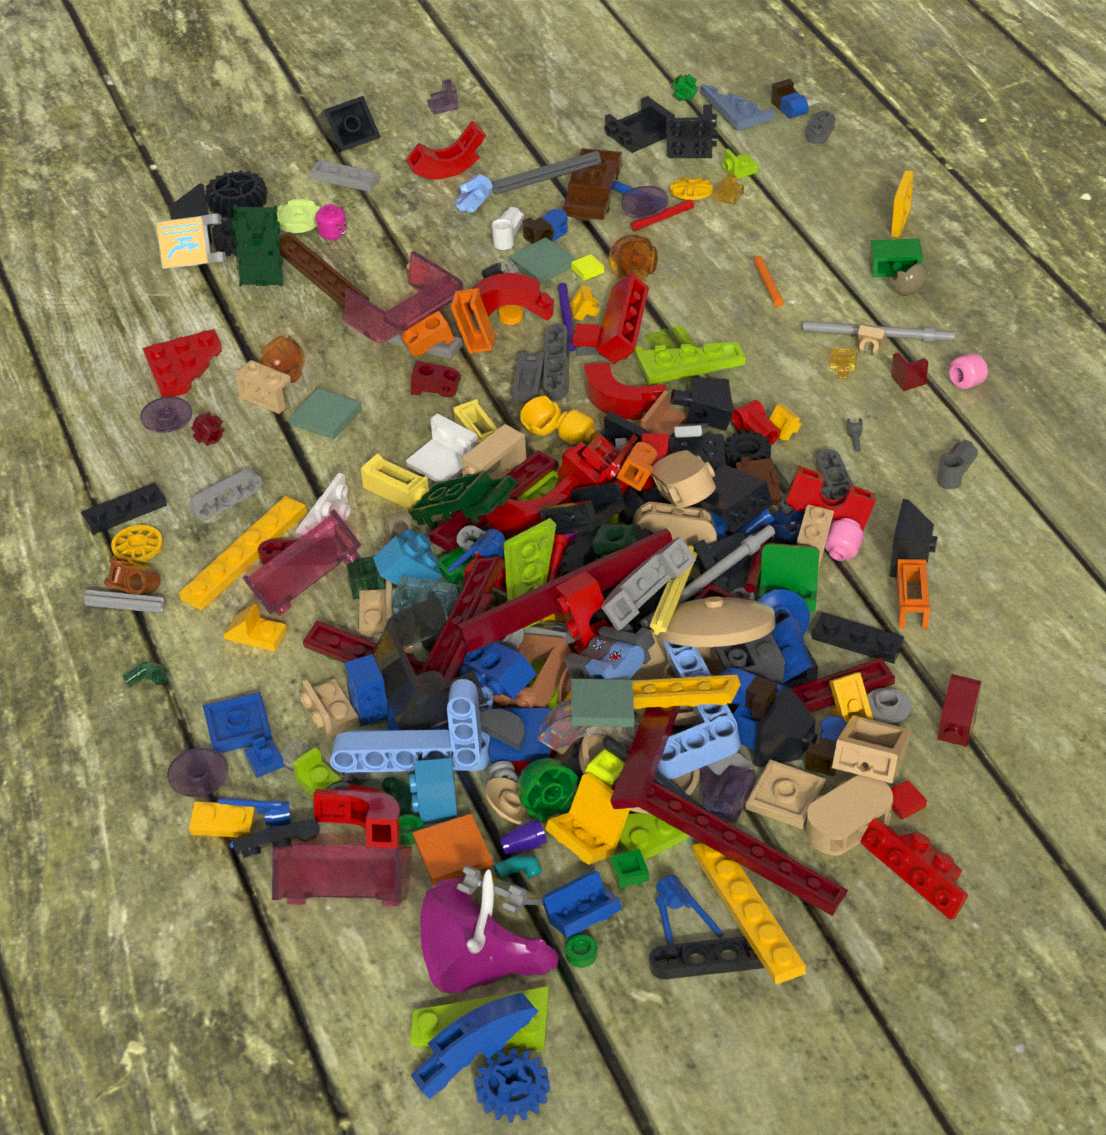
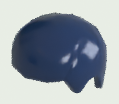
(787, 526)

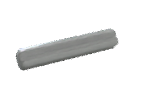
(124, 601)

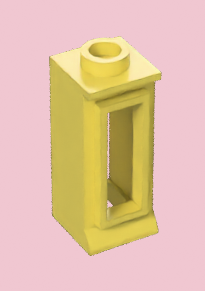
(470, 413)
(393, 482)

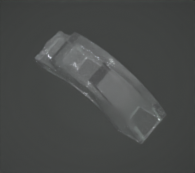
(559, 734)

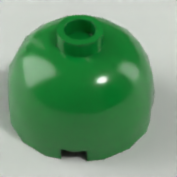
(547, 788)

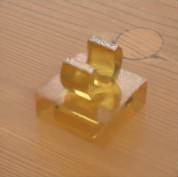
(728, 190)
(843, 361)

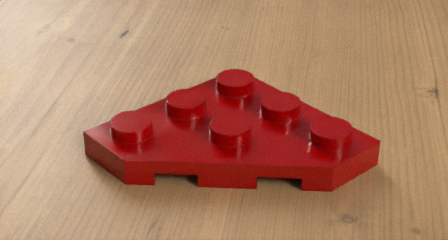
(181, 360)

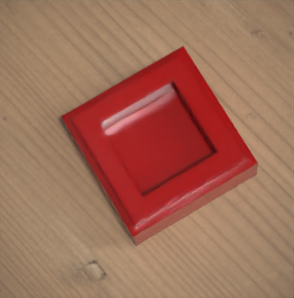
(586, 335)
(907, 800)

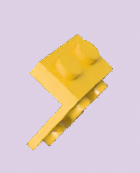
(592, 824)

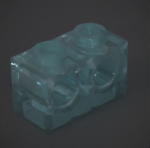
(415, 590)

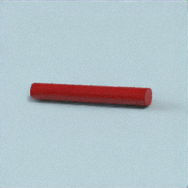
(666, 213)

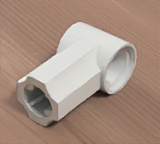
(506, 227)

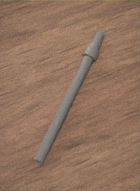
(928, 334)
(748, 547)

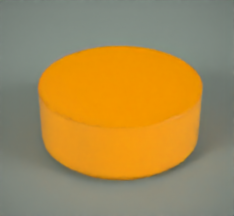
(511, 314)

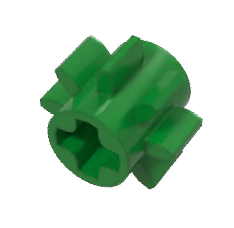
(684, 87)

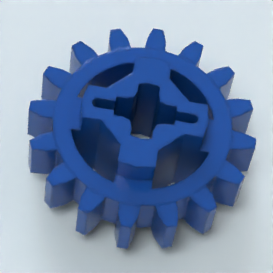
(513, 1086)

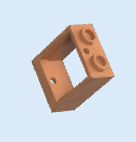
(545, 650)

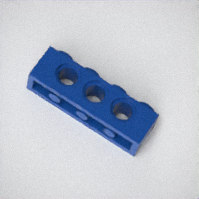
(499, 669)

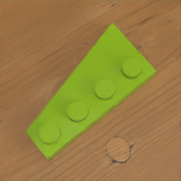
(678, 363)
(528, 559)
(432, 1020)

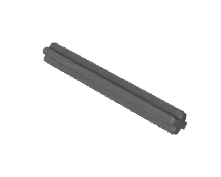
(547, 172)

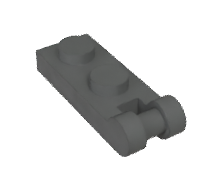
(528, 376)

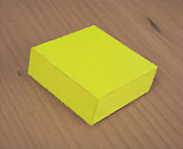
(587, 267)
(606, 767)

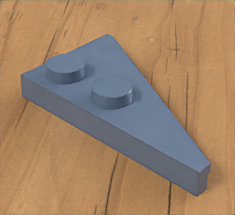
(736, 109)

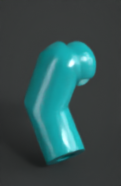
(516, 864)

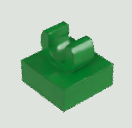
(629, 868)

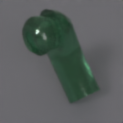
(148, 671)

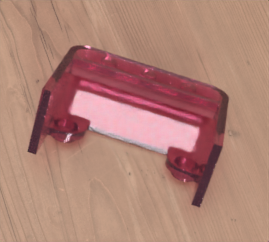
(436, 291)
(303, 564)
(341, 872)

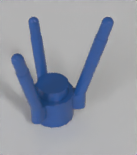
(488, 546)
(275, 812)
(674, 895)

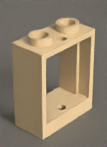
(503, 445)
(857, 746)

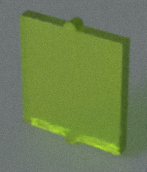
(670, 337)

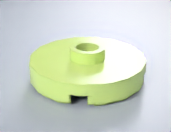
(297, 216)

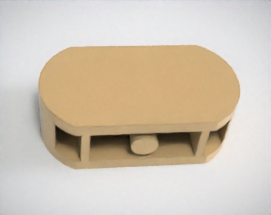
(683, 478)
(687, 522)
(842, 815)

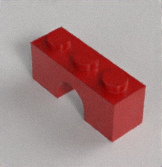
(806, 490)
(579, 600)

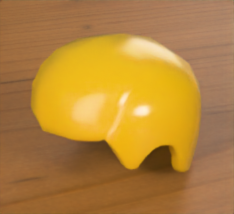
(540, 416)

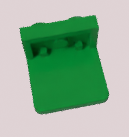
(790, 569)

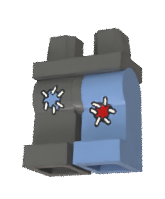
(612, 654)

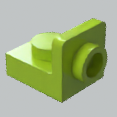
(739, 166)
(313, 773)

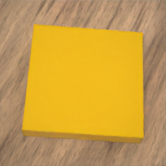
(902, 203)

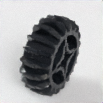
(235, 189)

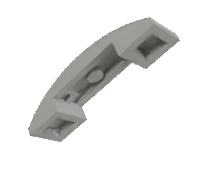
(645, 581)

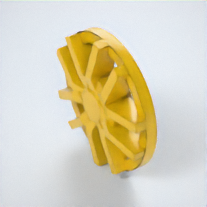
(691, 188)
(137, 543)

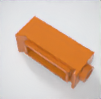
(474, 339)
(912, 571)

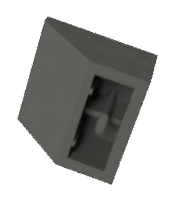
(756, 657)

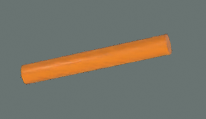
(768, 281)

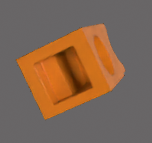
(427, 334)
(638, 465)

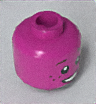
(331, 222)

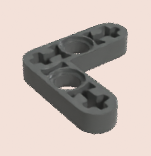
(831, 489)

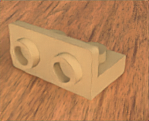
(262, 386)
(815, 528)
(375, 610)
(328, 707)

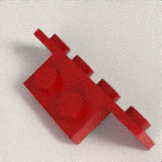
(605, 457)
(919, 865)

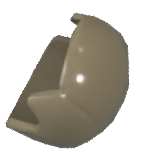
(910, 281)

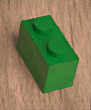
(894, 255)

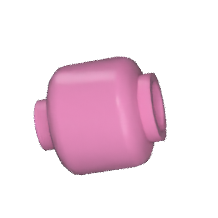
(968, 371)
(844, 539)

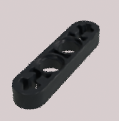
(713, 961)

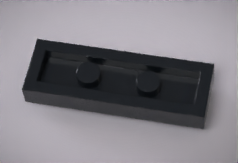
(123, 508)
(858, 637)

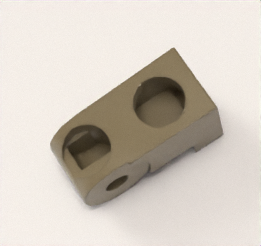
(395, 525)

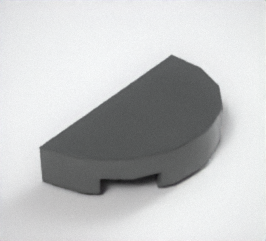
(503, 726)

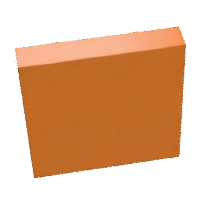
(451, 847)

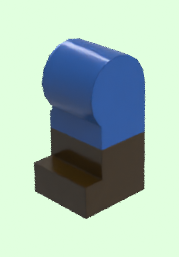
(788, 99)
(549, 226)
(753, 692)
(820, 757)

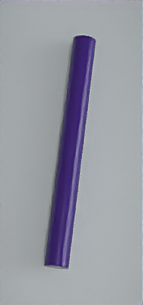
(566, 312)

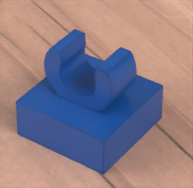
(263, 757)

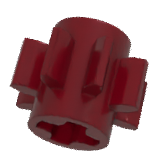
(207, 429)

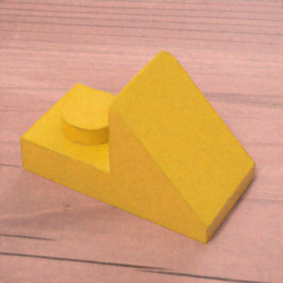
(255, 631)
(850, 697)

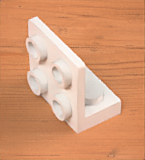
(443, 453)
(333, 498)

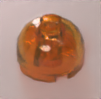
(633, 255)
(284, 356)

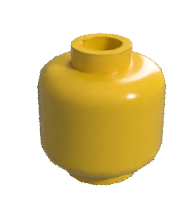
(576, 427)

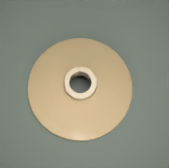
(504, 800)

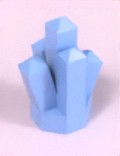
(473, 193)

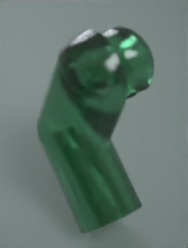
(399, 792)

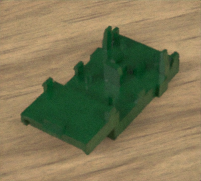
(257, 245)
(471, 494)

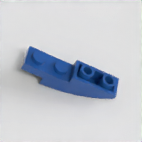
(480, 1030)

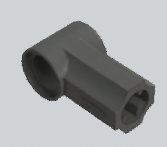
(955, 464)

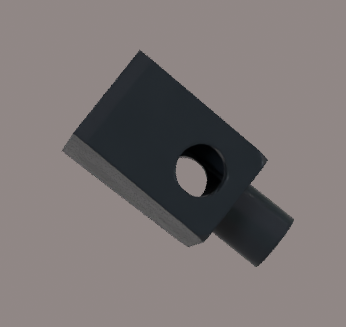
(706, 401)

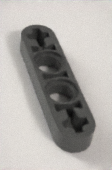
(556, 361)

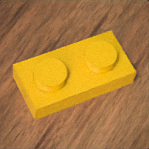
(222, 820)

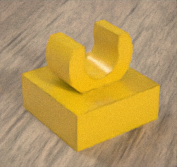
(584, 304)
(786, 421)

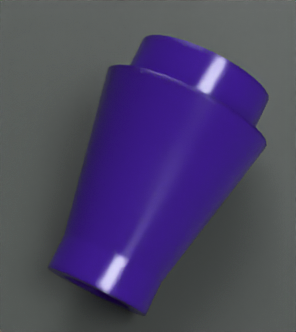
(524, 837)

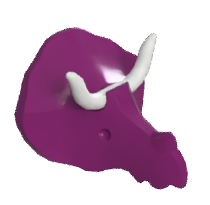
(468, 946)

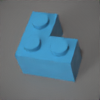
(407, 556)
(435, 790)

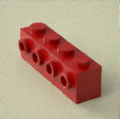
(622, 319)

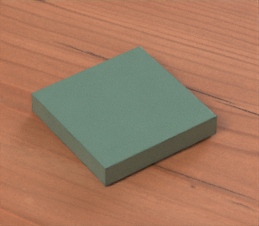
(542, 260)
(325, 413)
(602, 703)

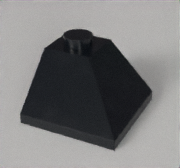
(348, 124)
(191, 205)
(912, 536)
(784, 730)

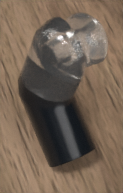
(498, 268)

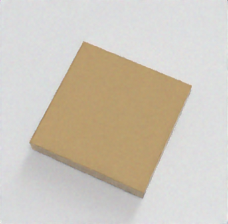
(785, 793)

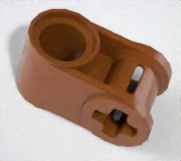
(127, 576)

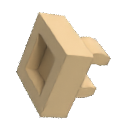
(871, 336)

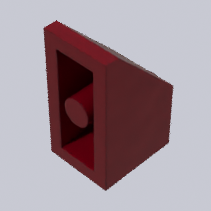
(959, 710)

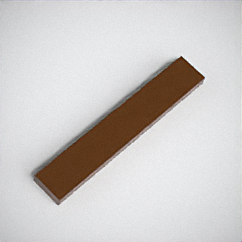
(316, 269)

